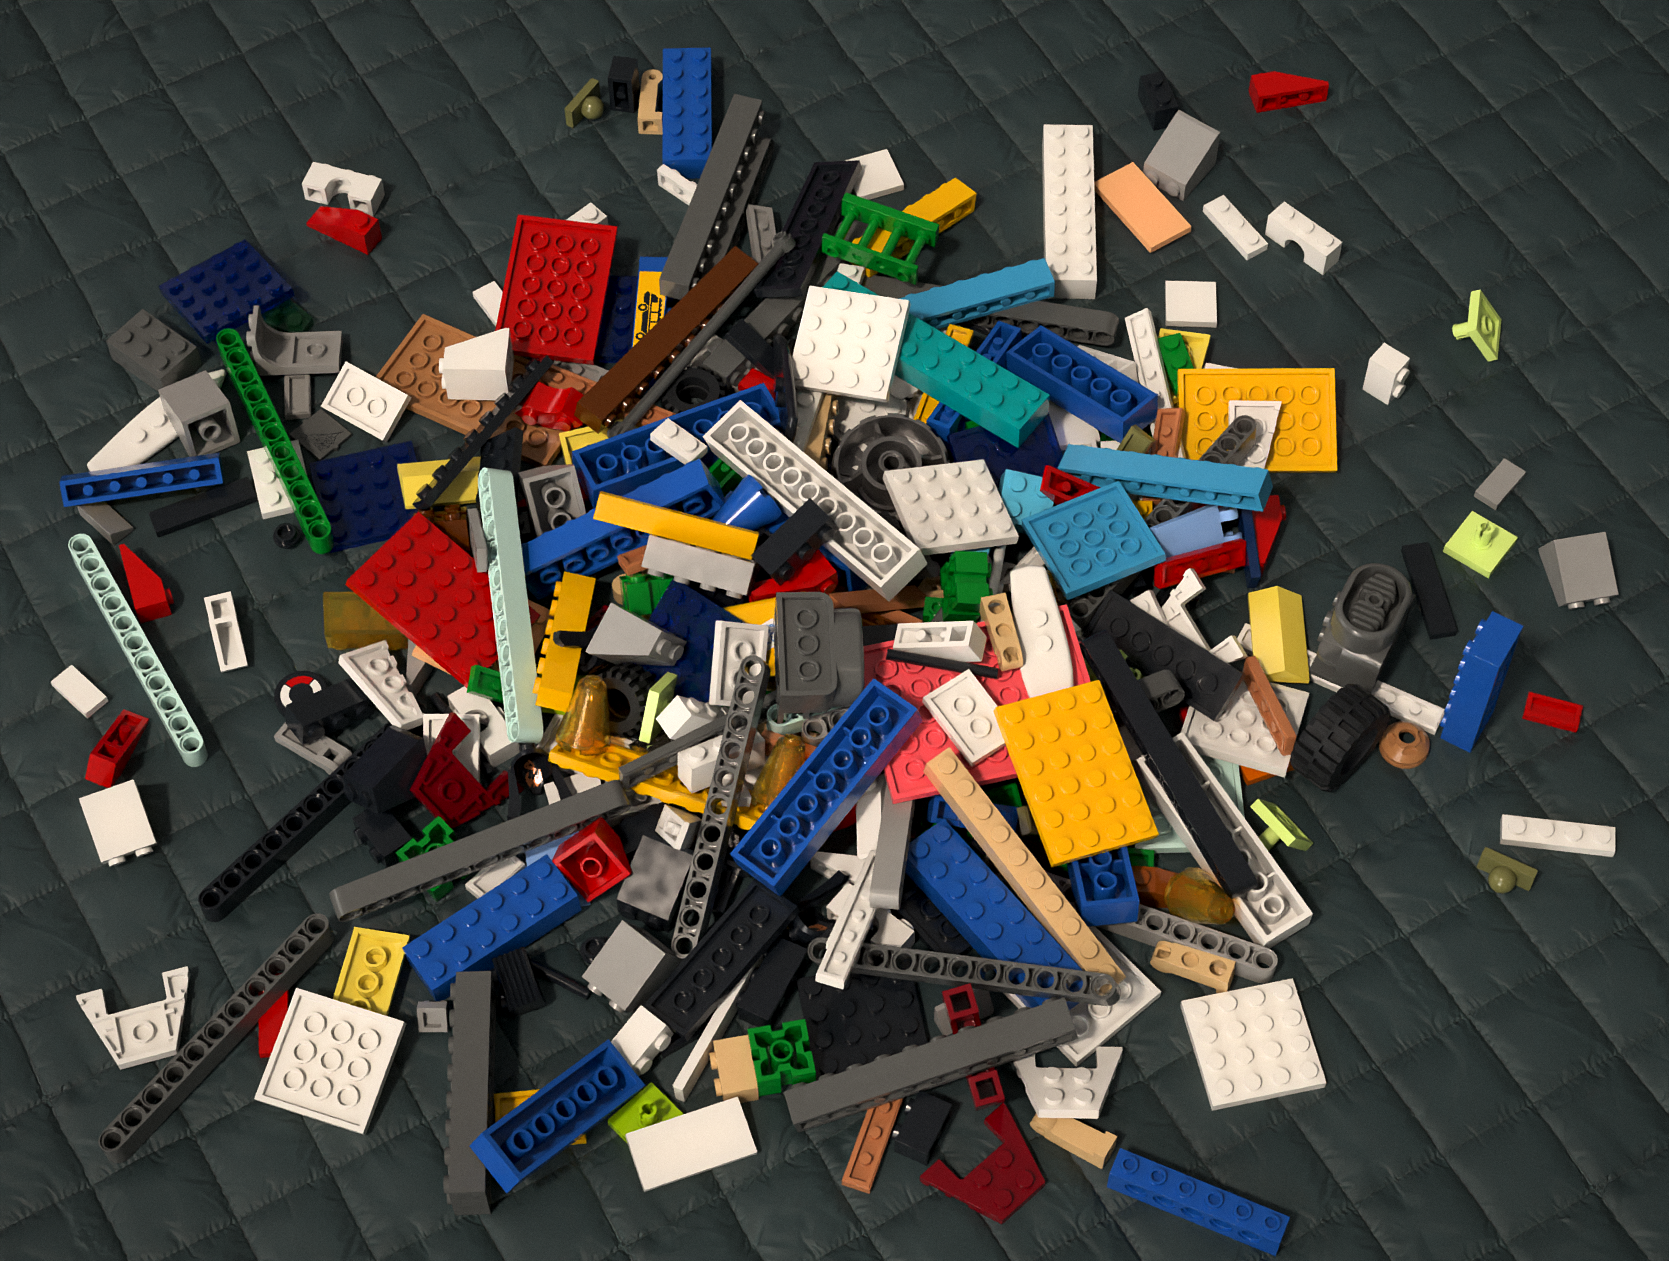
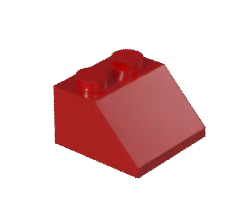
(593, 859)

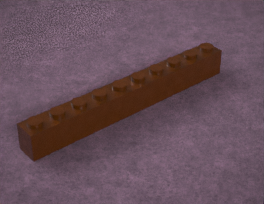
(662, 343)

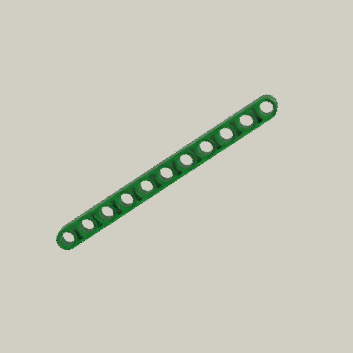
(275, 441)

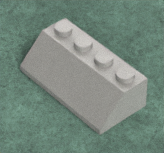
(700, 565)

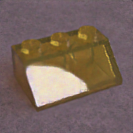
(355, 624)

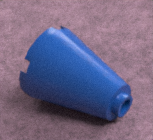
(748, 506)

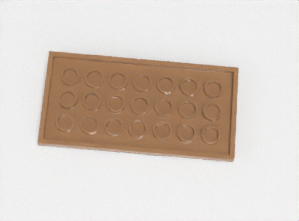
(416, 373)

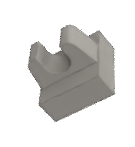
(433, 1016)

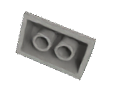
(551, 496)

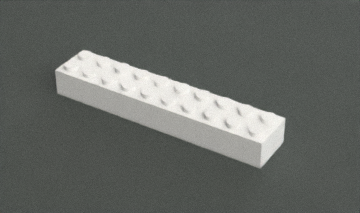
(791, 477)

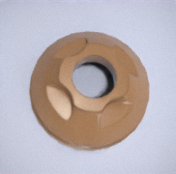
(1404, 754)

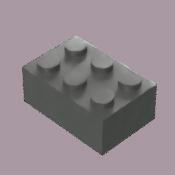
(153, 351)

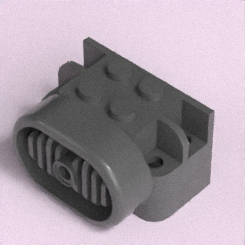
(1363, 626)
(816, 654)

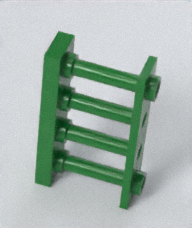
(888, 219)

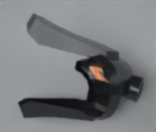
(573, 639)
(532, 769)
(807, 923)

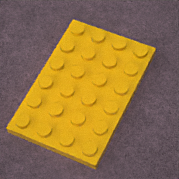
(1305, 423)
(1075, 773)

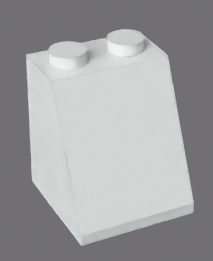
(478, 367)
(118, 823)

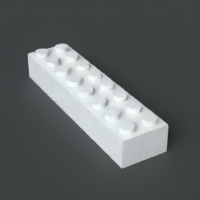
(1069, 209)
(1273, 907)

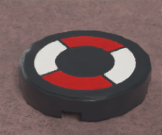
(296, 686)

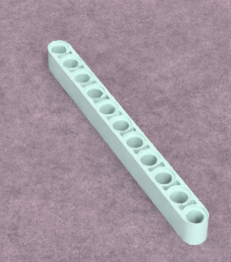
(510, 606)
(141, 657)

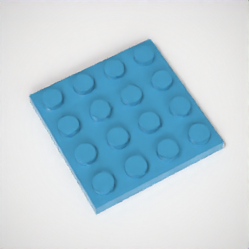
(1093, 540)

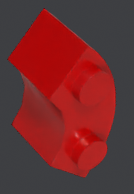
(550, 407)

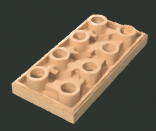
(1141, 207)

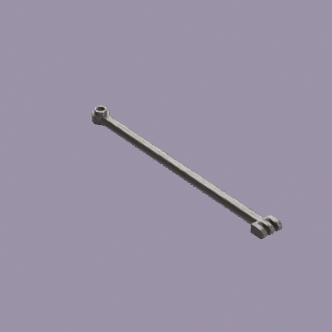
(782, 244)

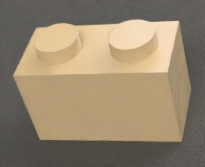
(735, 1069)

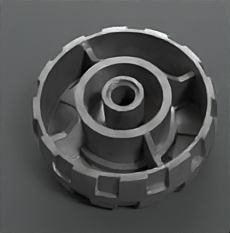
(891, 445)

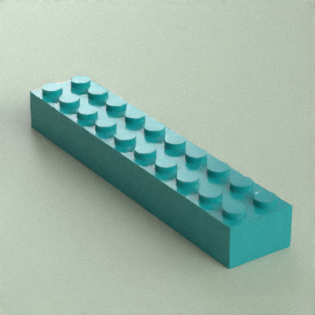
(963, 377)

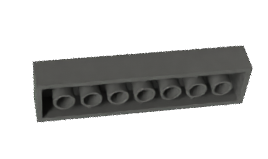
(472, 1090)

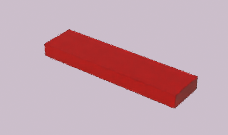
(1204, 562)

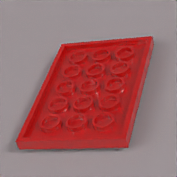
(557, 287)
(433, 597)

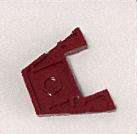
(448, 786)
(999, 1182)

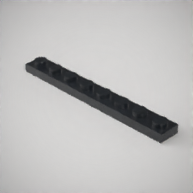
(477, 438)

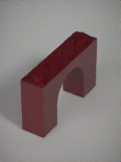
(963, 1012)

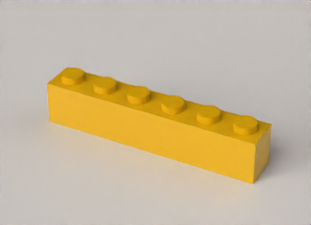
(943, 206)
(561, 663)

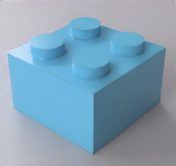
(1022, 496)

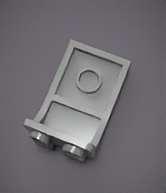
(292, 353)

